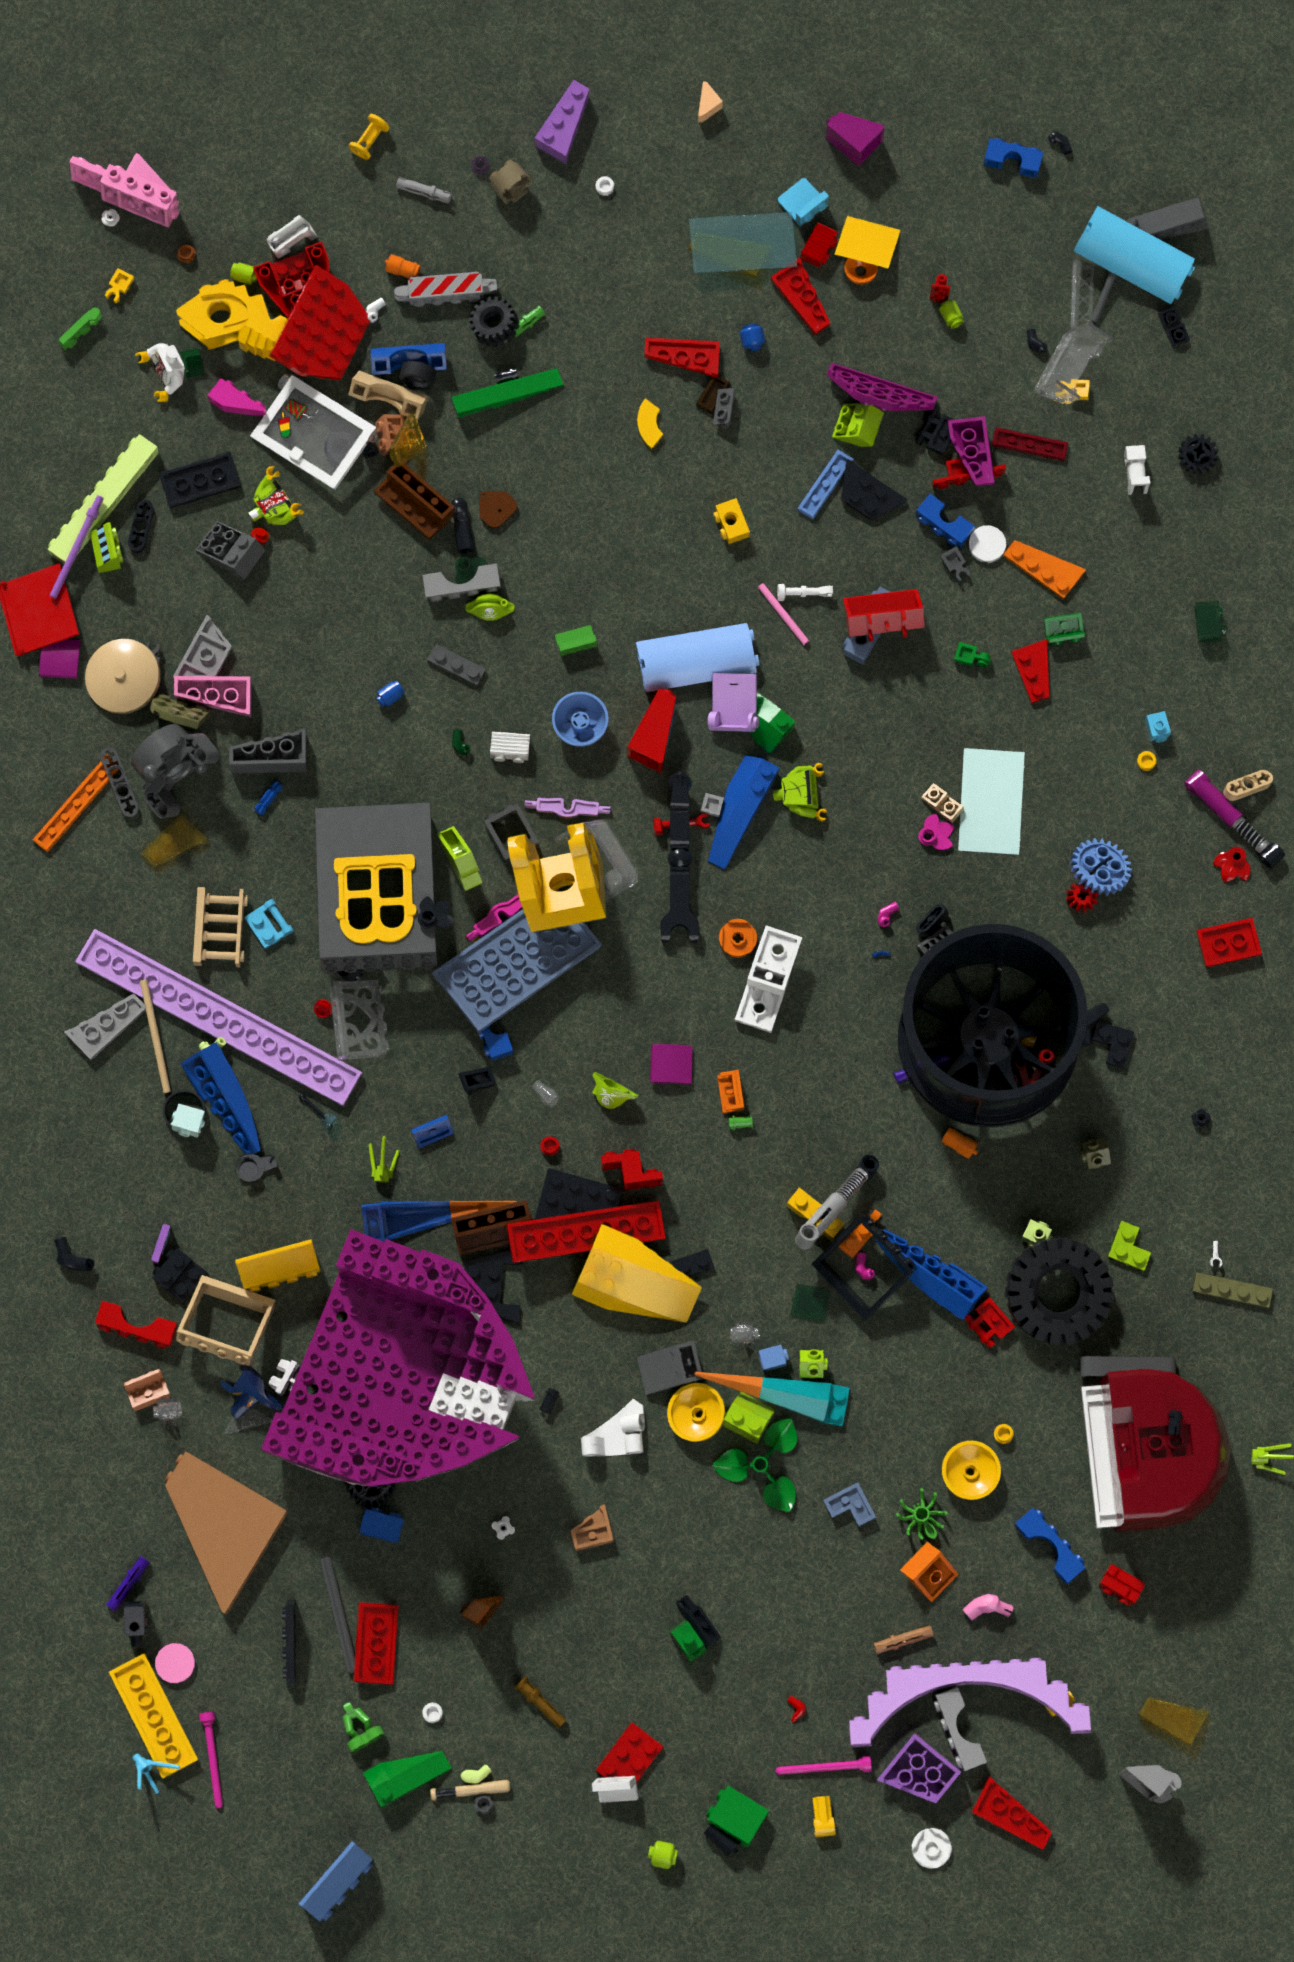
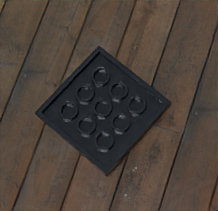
(572, 1194)

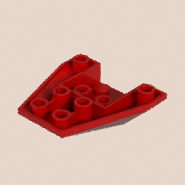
(287, 277)

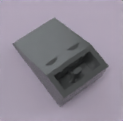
(231, 549)
(669, 1368)

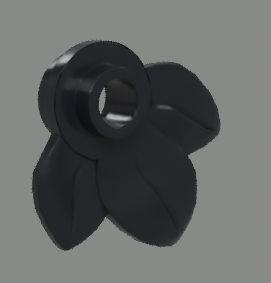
(436, 912)

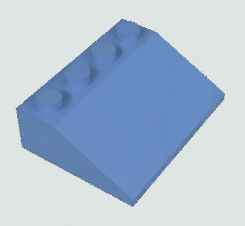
(336, 1881)

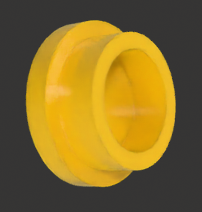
(1003, 1433)

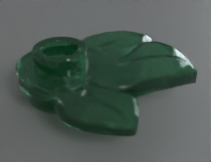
(465, 575)

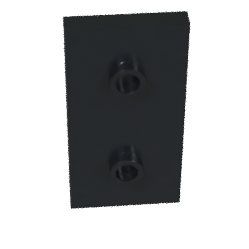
(199, 480)

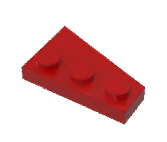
(1033, 670)

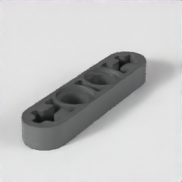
(116, 783)

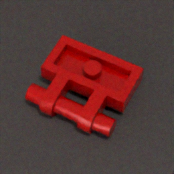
(993, 1318)

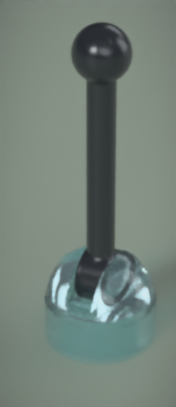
(328, 1119)

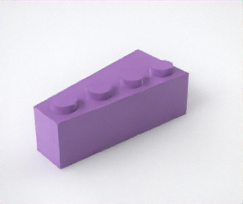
(562, 125)

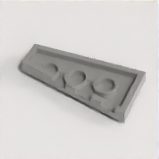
(102, 1029)

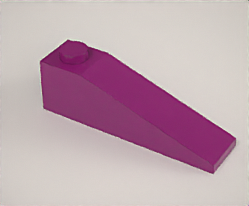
(972, 446)

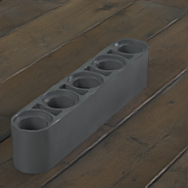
(1099, 1365)

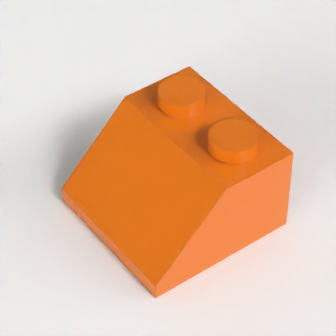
(929, 1571)

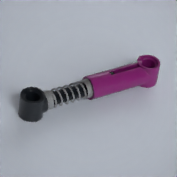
(1201, 786)

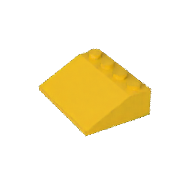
(278, 1266)

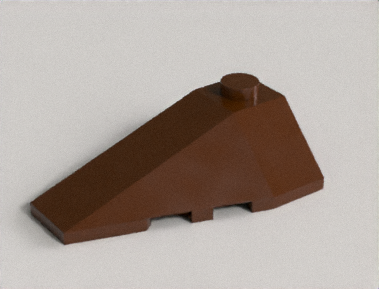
(480, 1610)

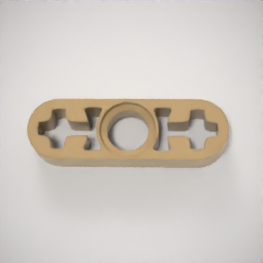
(1244, 791)

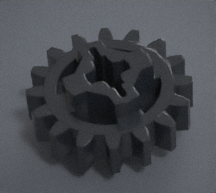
(1191, 452)

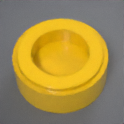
(1146, 760)

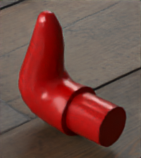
(799, 1706)

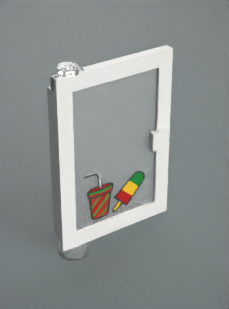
(313, 431)

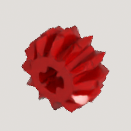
(1073, 895)

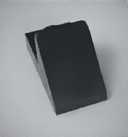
(477, 1080)

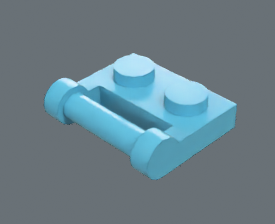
(262, 926)

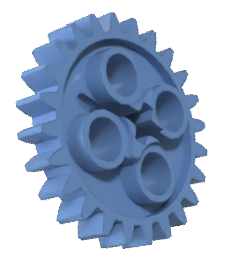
(1107, 877)

